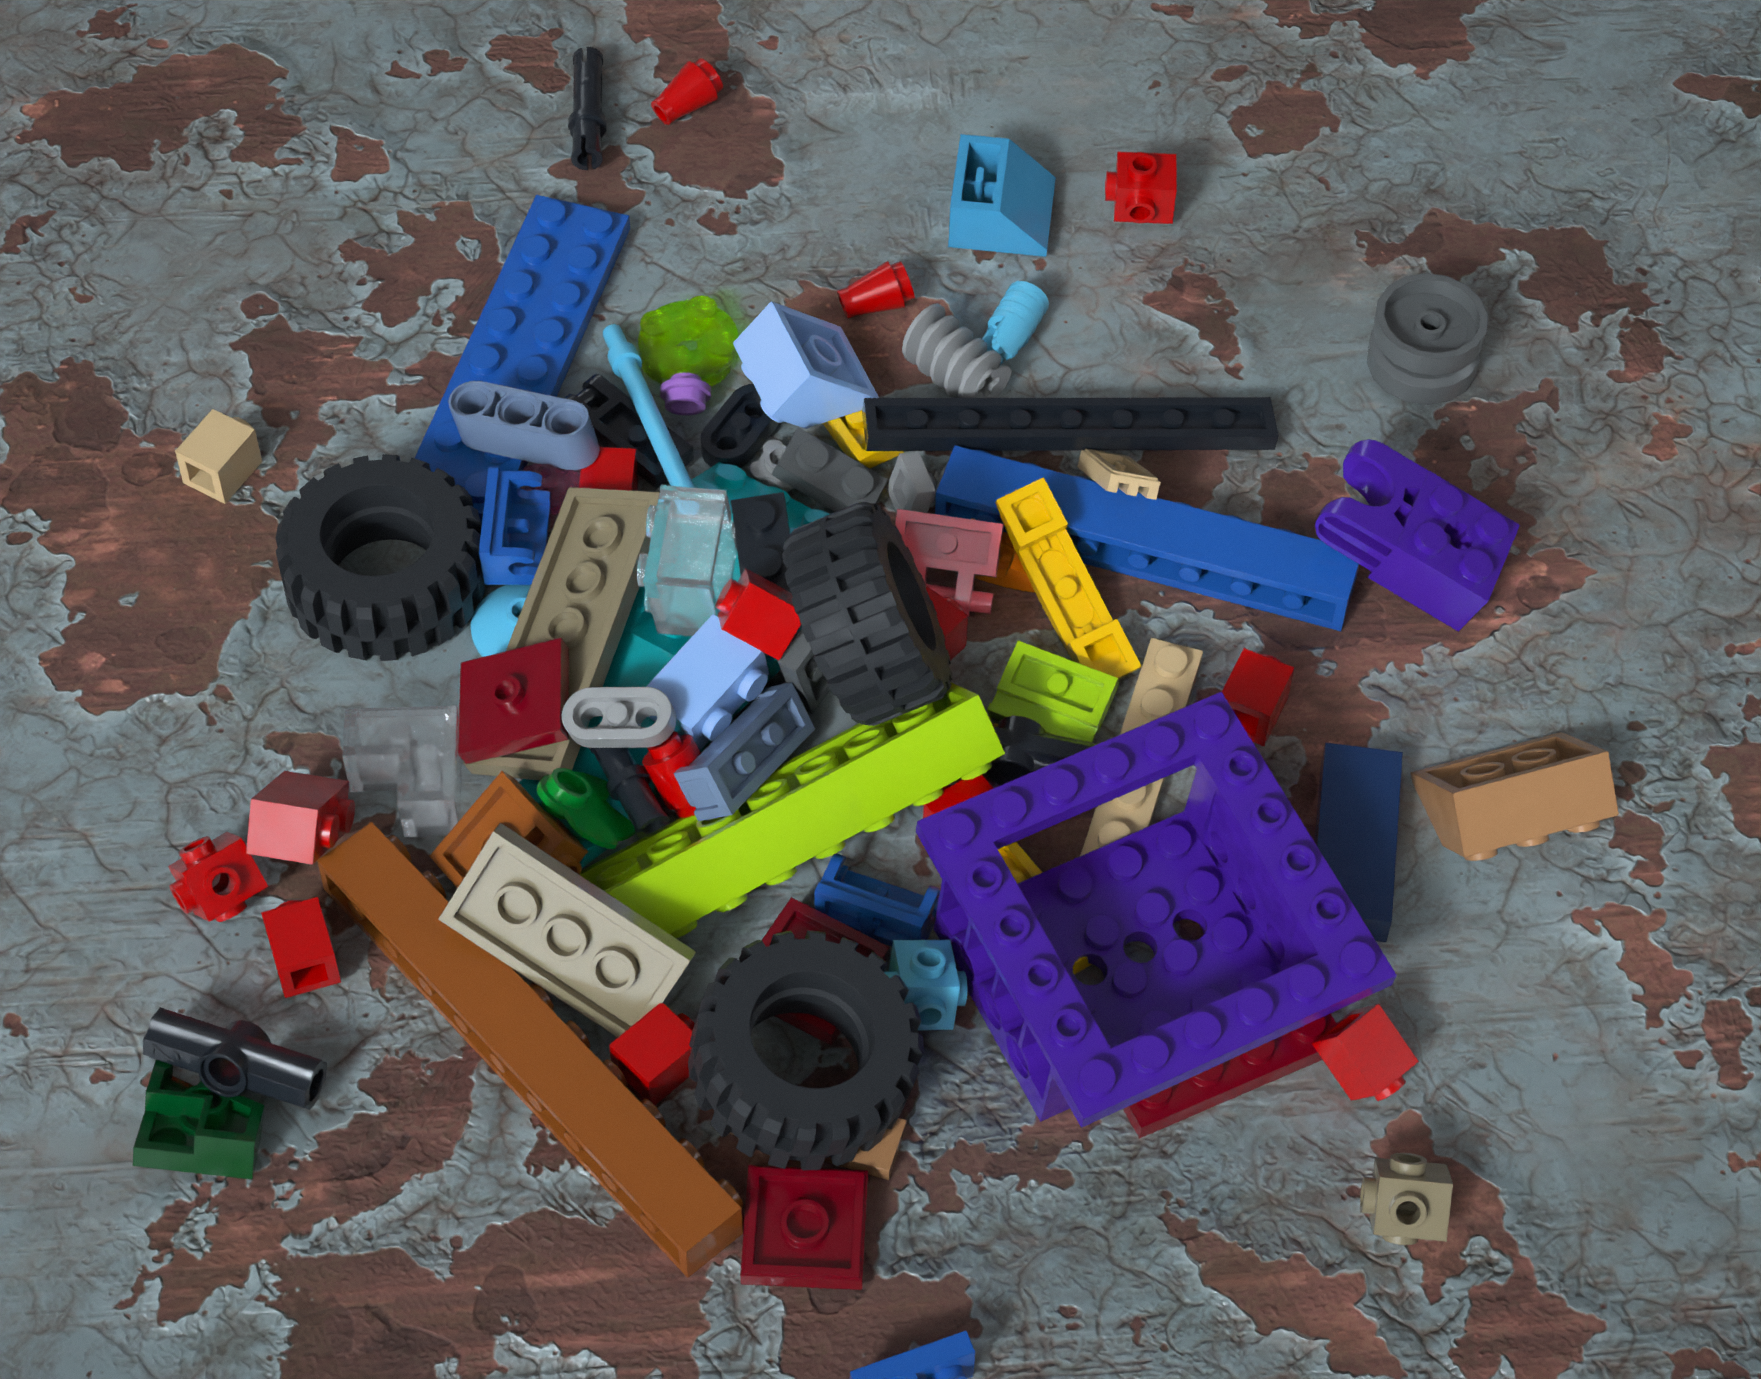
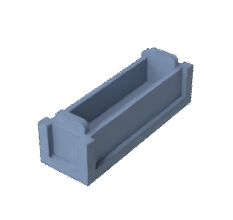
(746, 753)

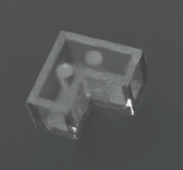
(408, 753)

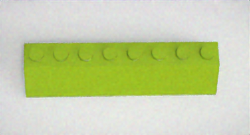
(801, 812)

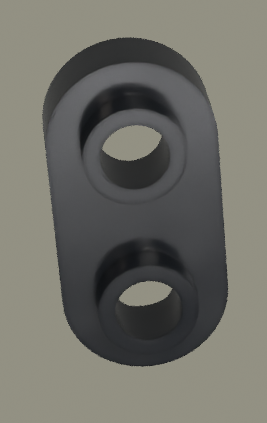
(735, 430)

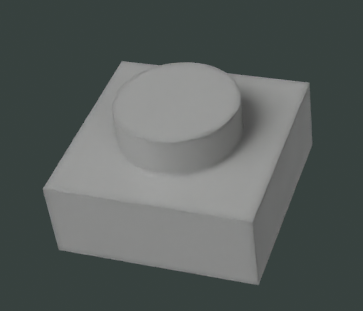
(911, 484)

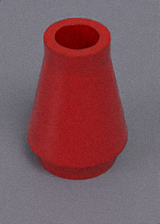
(688, 91)
(877, 291)

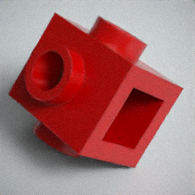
(1143, 187)
(215, 877)

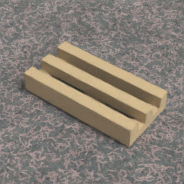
(1126, 474)

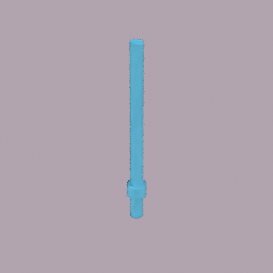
(627, 364)

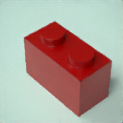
(299, 817)

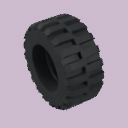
(369, 505)
(867, 614)
(817, 981)

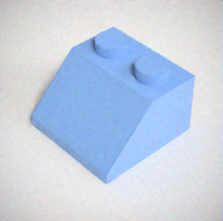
(802, 367)

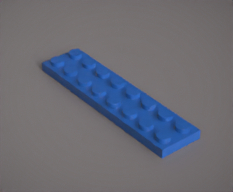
(529, 324)

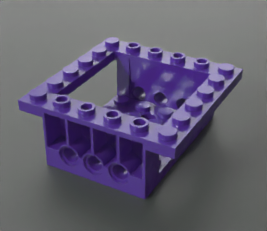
(1236, 861)

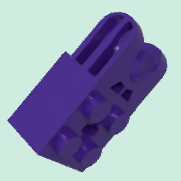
(1417, 534)

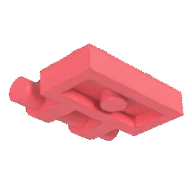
(955, 546)

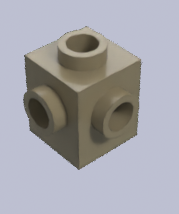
(1407, 1199)

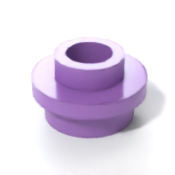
(685, 394)

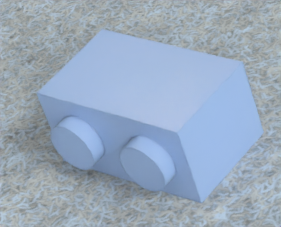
(711, 681)

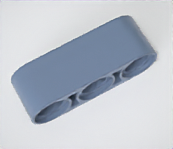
(524, 425)

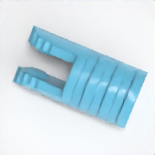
(1015, 319)

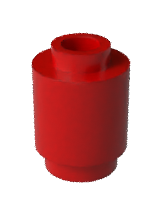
(663, 762)

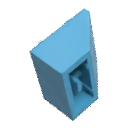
(1000, 198)

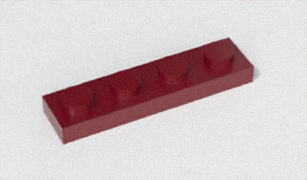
(1229, 1079)

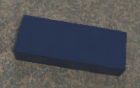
(1360, 827)

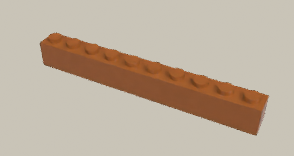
(535, 1052)

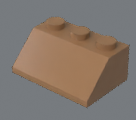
(1517, 794)

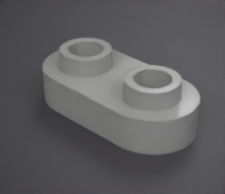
(622, 716)

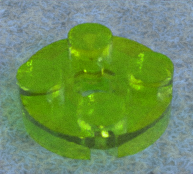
(682, 321)

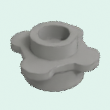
(764, 467)

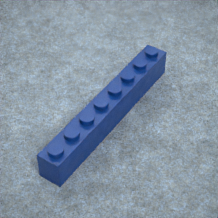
(1167, 540)

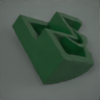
(197, 1129)

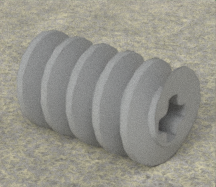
(953, 356)

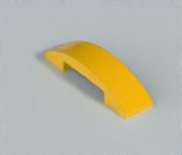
(1063, 582)

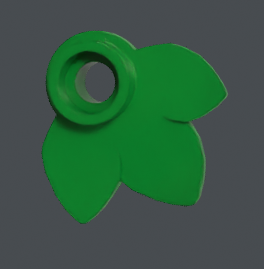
(583, 803)

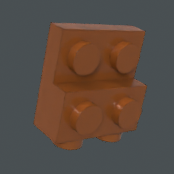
(515, 808)

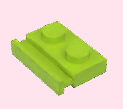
(1054, 692)

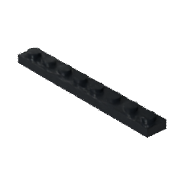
(1069, 424)

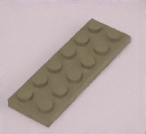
(584, 598)

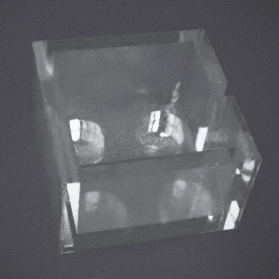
(687, 557)

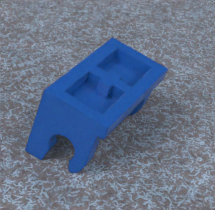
(513, 527)
(875, 906)

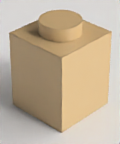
(219, 455)

